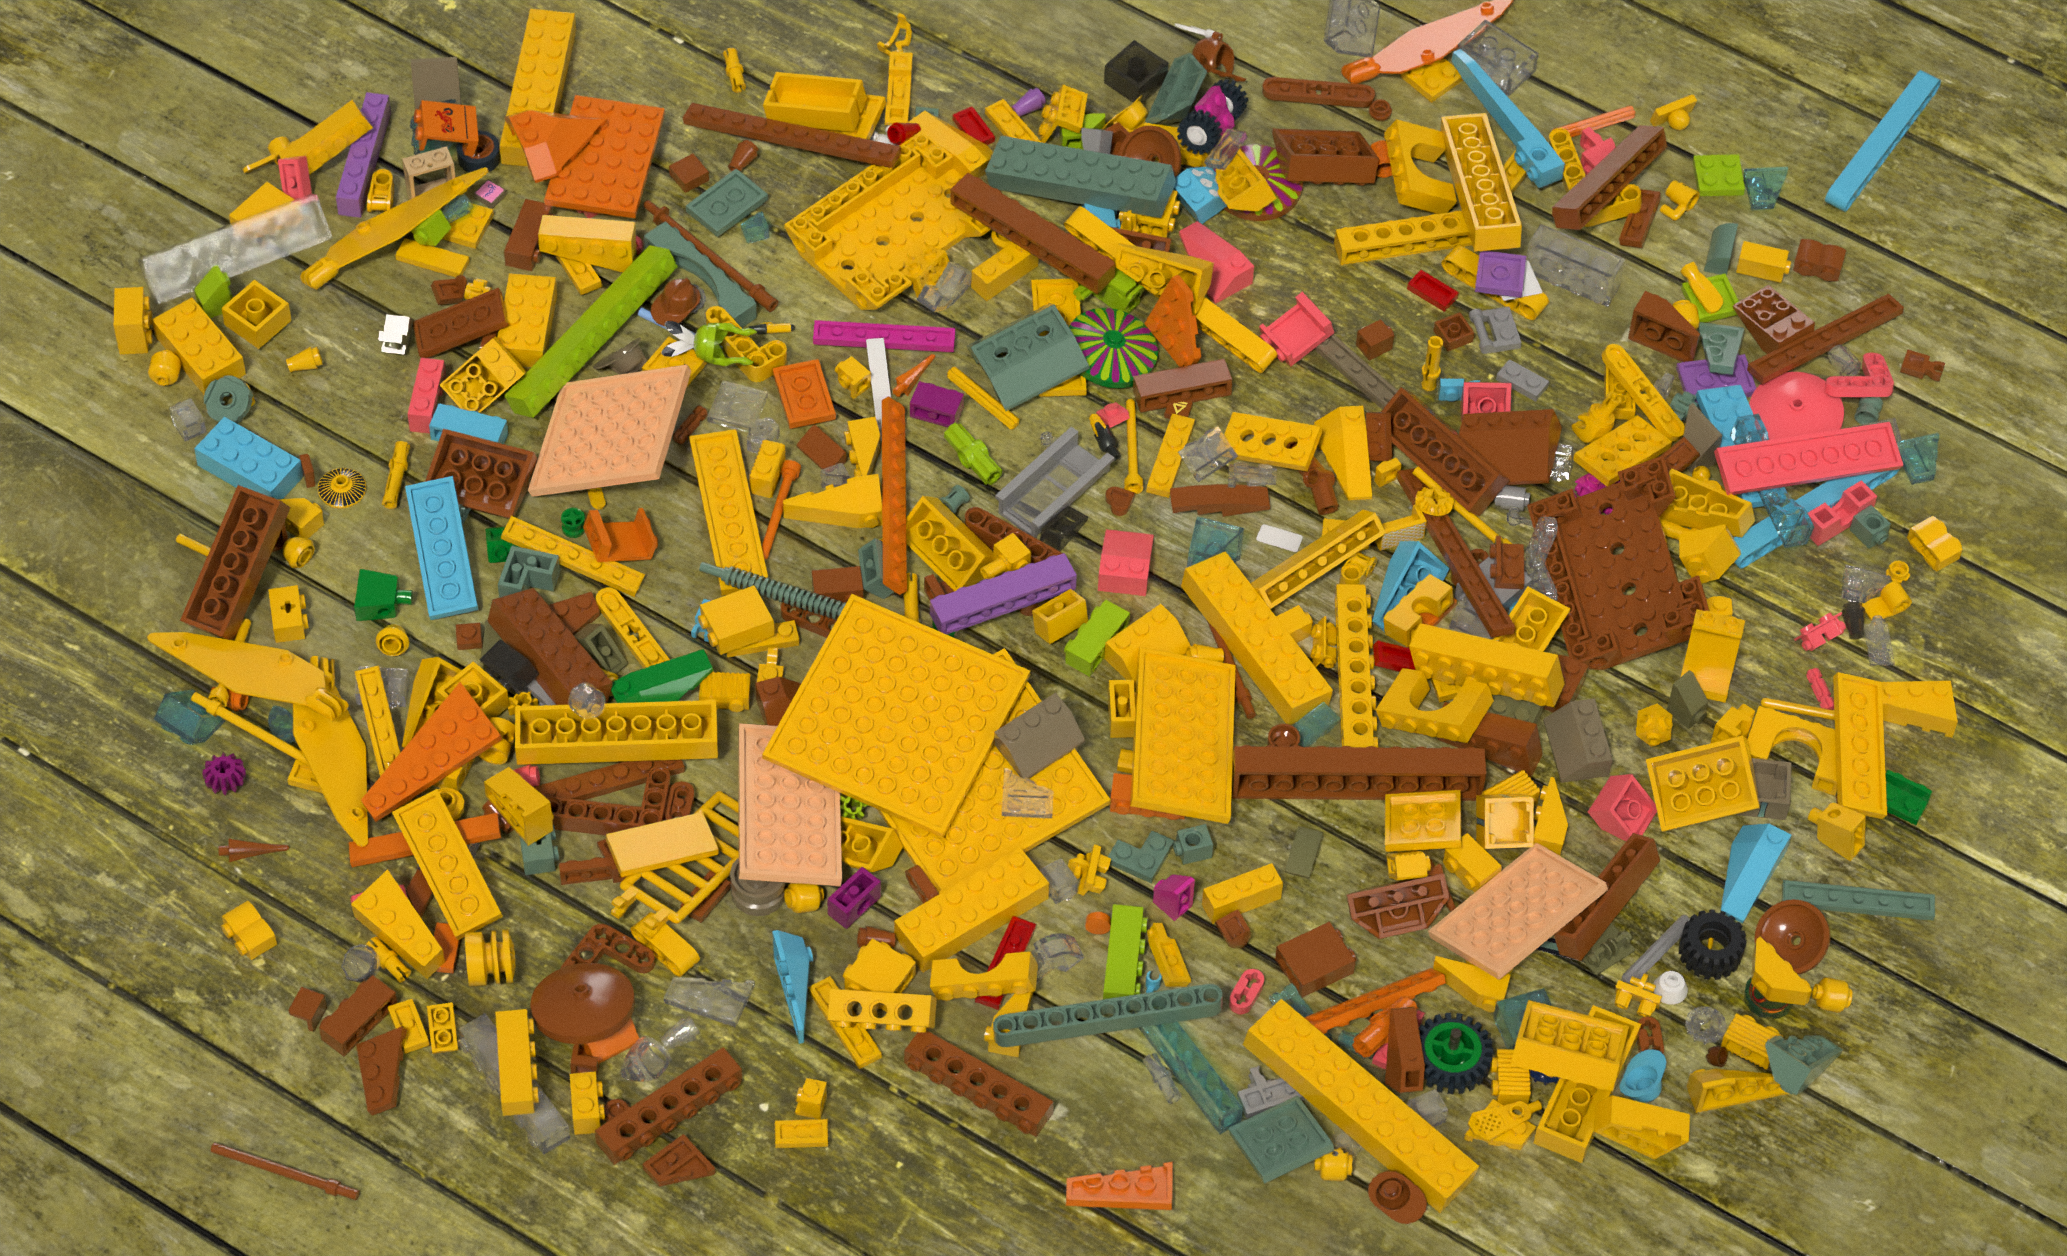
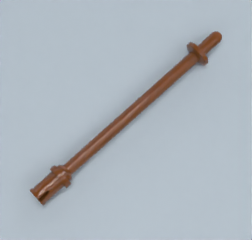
(756, 291)

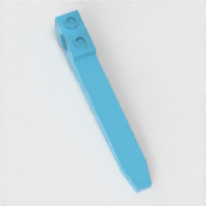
(1532, 149)

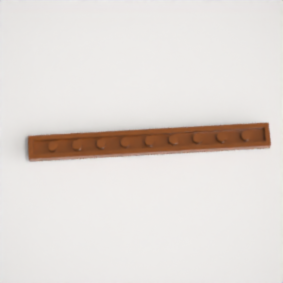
(792, 135)
(1461, 563)

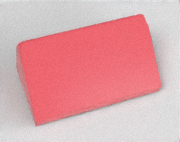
(295, 176)

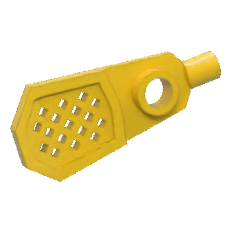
(1502, 1115)

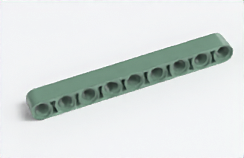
(1095, 1010)

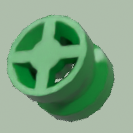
(577, 518)

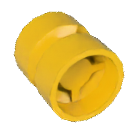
(500, 751)

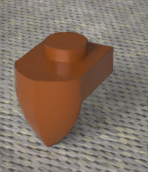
(449, 290)
(1234, 930)

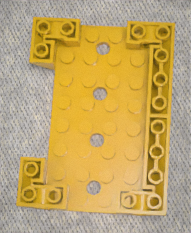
(878, 208)

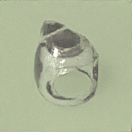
(642, 1063)

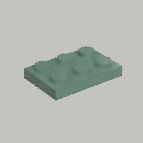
(726, 202)

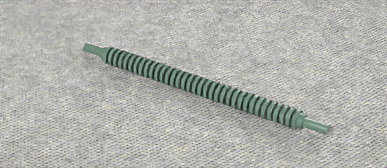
(777, 590)

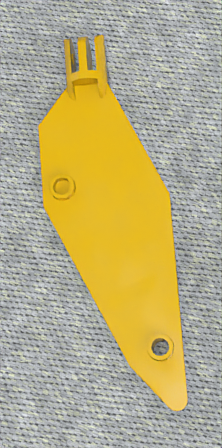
(254, 670)
(335, 758)

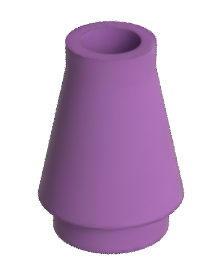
(1029, 102)

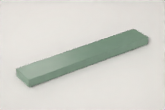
(1861, 900)

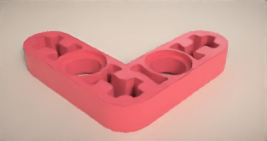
(1875, 383)

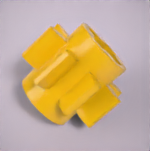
(476, 288)
(522, 699)

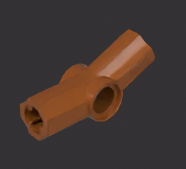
(1321, 485)

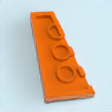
(1134, 1189)

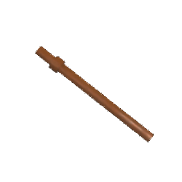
(1242, 694)
(331, 1186)

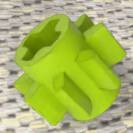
(846, 812)

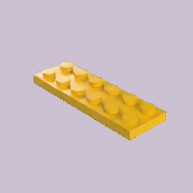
(1061, 295)
(1860, 745)
(447, 864)

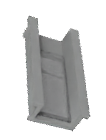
(1050, 483)

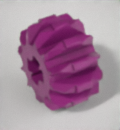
(224, 773)

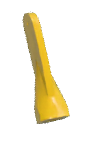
(1702, 288)

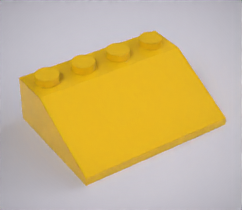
(1703, 783)
(1569, 1045)

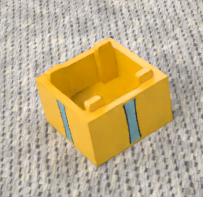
(1504, 821)

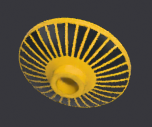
(342, 495)

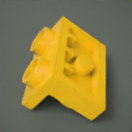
(926, 268)

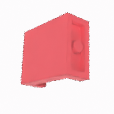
(1297, 331)

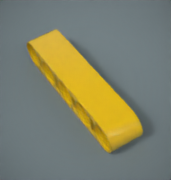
(1463, 266)

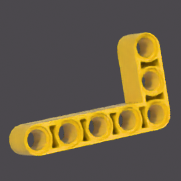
(1620, 206)

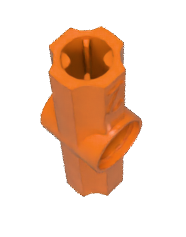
(1377, 1032)

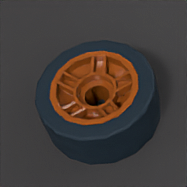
(485, 156)

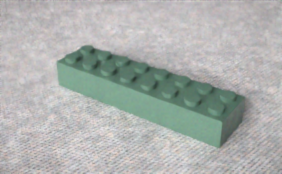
(1080, 176)

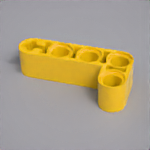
(734, 345)

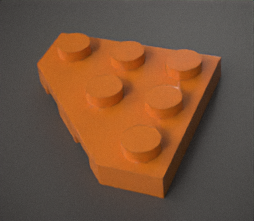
(1174, 324)

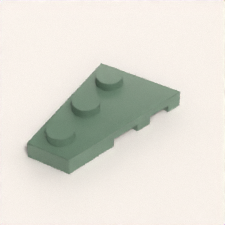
(1721, 346)

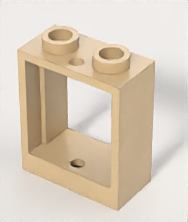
(421, 164)

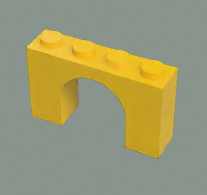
(1411, 185)
(1452, 722)
(1776, 727)

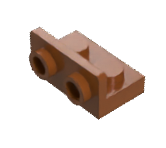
(1508, 564)

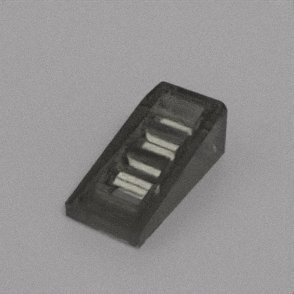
(1050, 533)

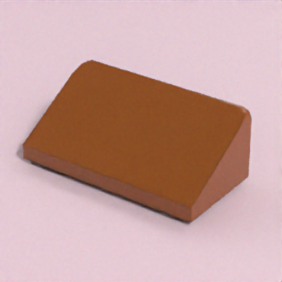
(821, 448)

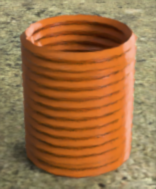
(1384, 166)

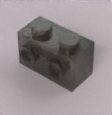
(509, 667)

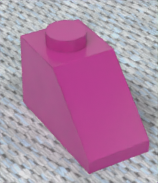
(1174, 895)

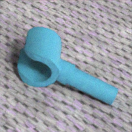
(1152, 985)

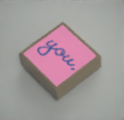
(489, 194)

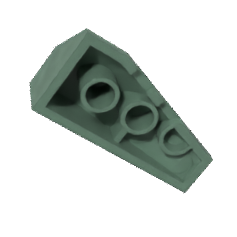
(1799, 1062)

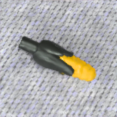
(1106, 440)

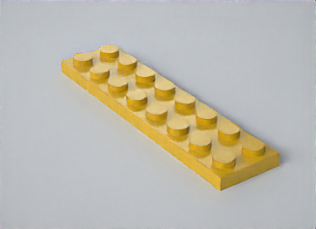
(727, 504)

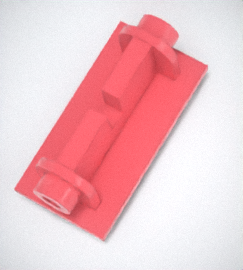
(1812, 635)

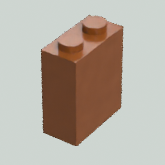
(1315, 959)

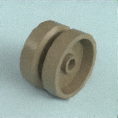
(755, 896)

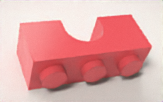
(425, 394)
(1834, 520)

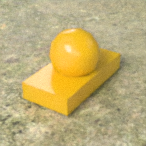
(1675, 113)

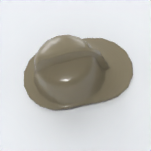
(625, 360)

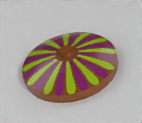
(1287, 193)

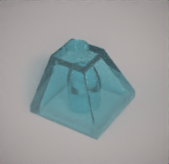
(1214, 538)

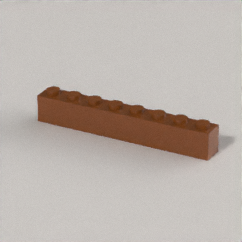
(1609, 177)
(1032, 233)

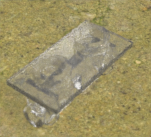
(1878, 642)

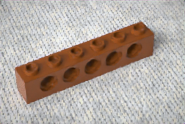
(973, 1070)
(674, 1093)

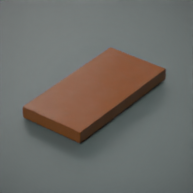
(460, 323)

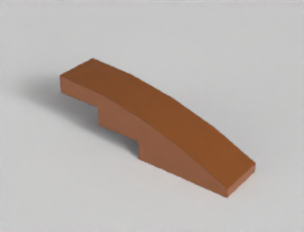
(1220, 498)

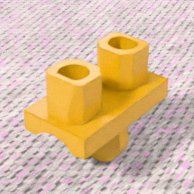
(1086, 870)
(1648, 1000)

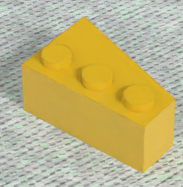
(1920, 704)
(520, 805)
(1641, 1125)

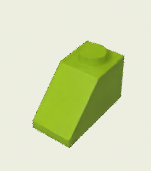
(431, 229)

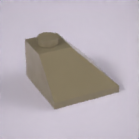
(1702, 436)

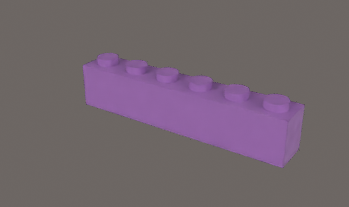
(363, 157)
(1002, 594)

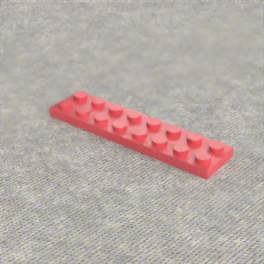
(1808, 458)

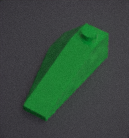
(664, 680)

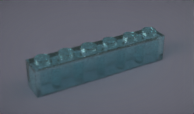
(1194, 1074)

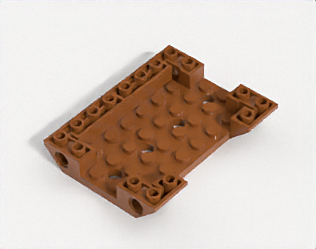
(1594, 580)

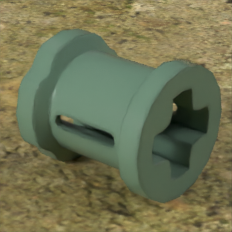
(955, 498)

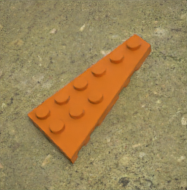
(443, 744)

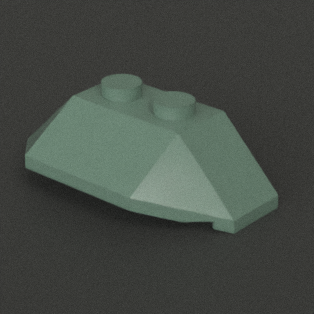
(1177, 91)

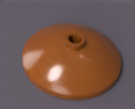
(1152, 142)
(1794, 920)

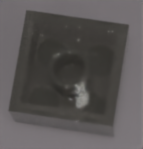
(1135, 72)

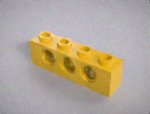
(922, 1007)

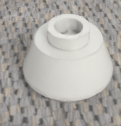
(1671, 987)

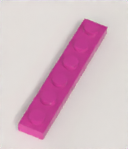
(895, 336)

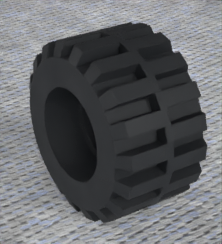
(1705, 960)

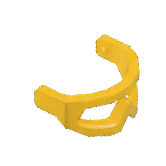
(903, 24)

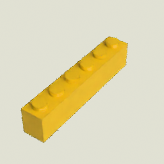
(1318, 557)

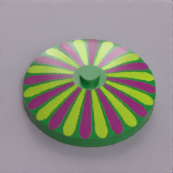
(1114, 346)

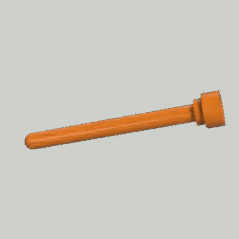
(790, 471)

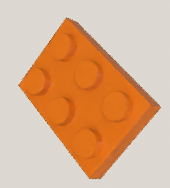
(804, 393)

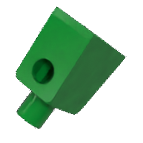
(379, 596)

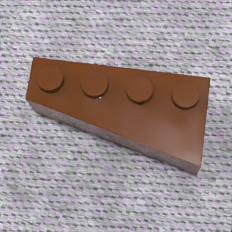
(1506, 742)

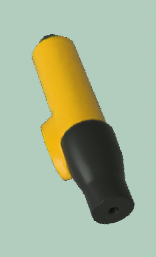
(769, 327)

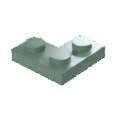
(1142, 862)

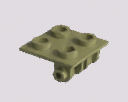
(1608, 949)

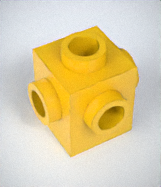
(1654, 725)

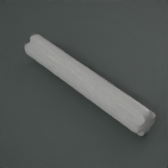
(1656, 951)

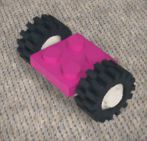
(1212, 116)

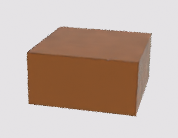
(689, 173)
(1454, 331)

